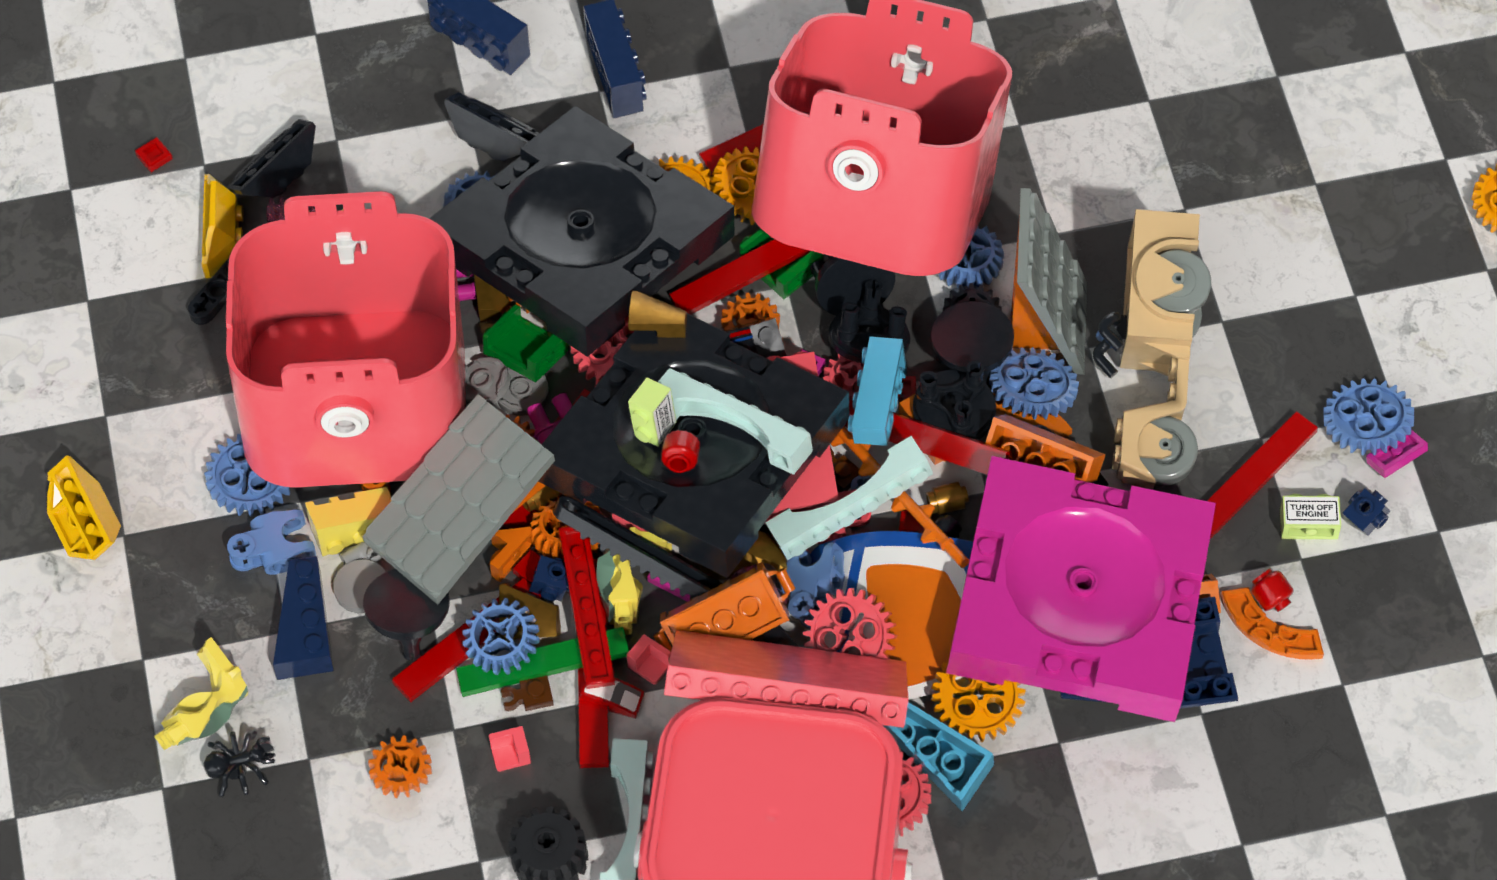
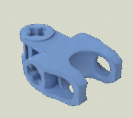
(267, 543)
(814, 581)

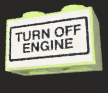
(652, 412)
(1310, 517)

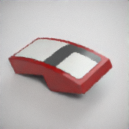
(619, 698)

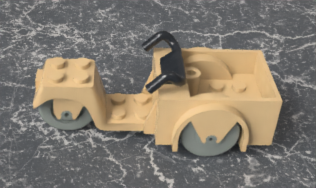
(1155, 333)

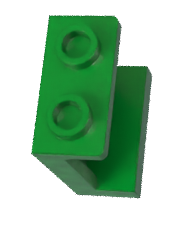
(789, 277)
(523, 345)

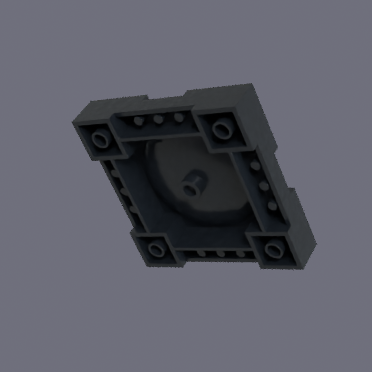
(583, 228)
(733, 488)

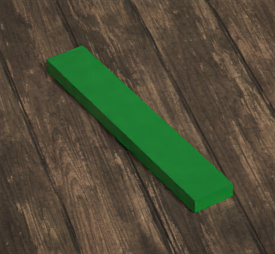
(547, 661)

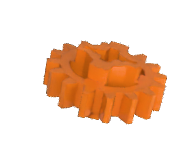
(747, 311)
(405, 756)

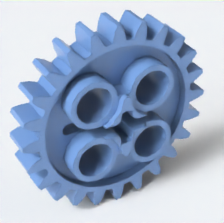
(1034, 383)
(1368, 416)
(227, 470)

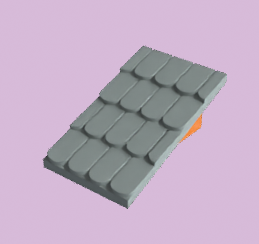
(1047, 288)
(458, 498)

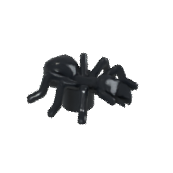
(234, 763)

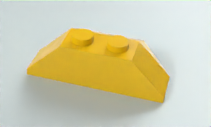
(220, 225)
(80, 511)

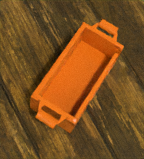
(735, 609)

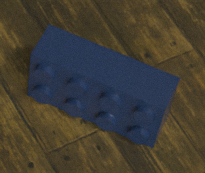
(483, 30)
(614, 58)

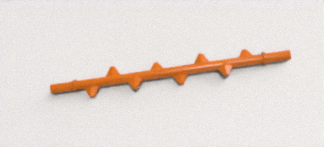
(904, 501)

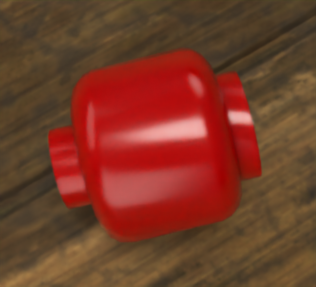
(680, 451)
(1272, 590)

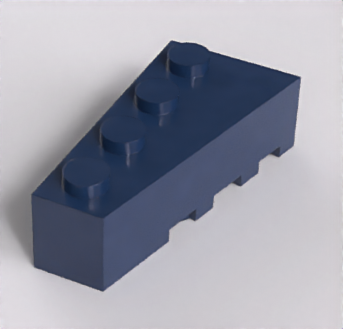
(303, 627)

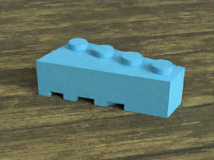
(878, 391)
(945, 755)

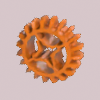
(544, 519)

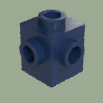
(1367, 519)
(550, 579)

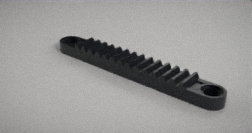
(633, 548)

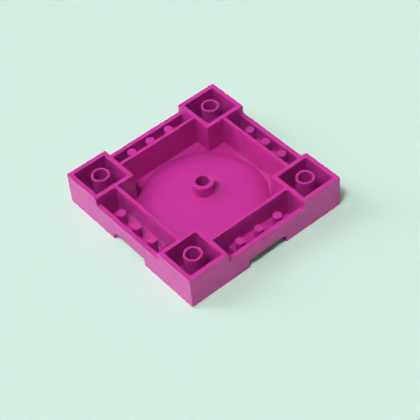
(1141, 575)

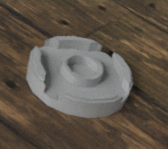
(487, 378)
(523, 394)
(353, 581)

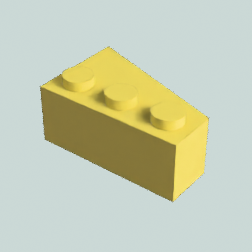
(345, 521)

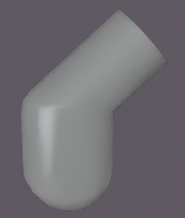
(359, 552)

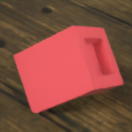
(648, 659)
(509, 749)

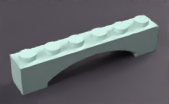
(785, 443)
(800, 530)
(630, 765)

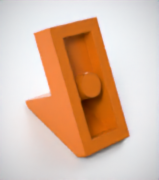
(512, 547)

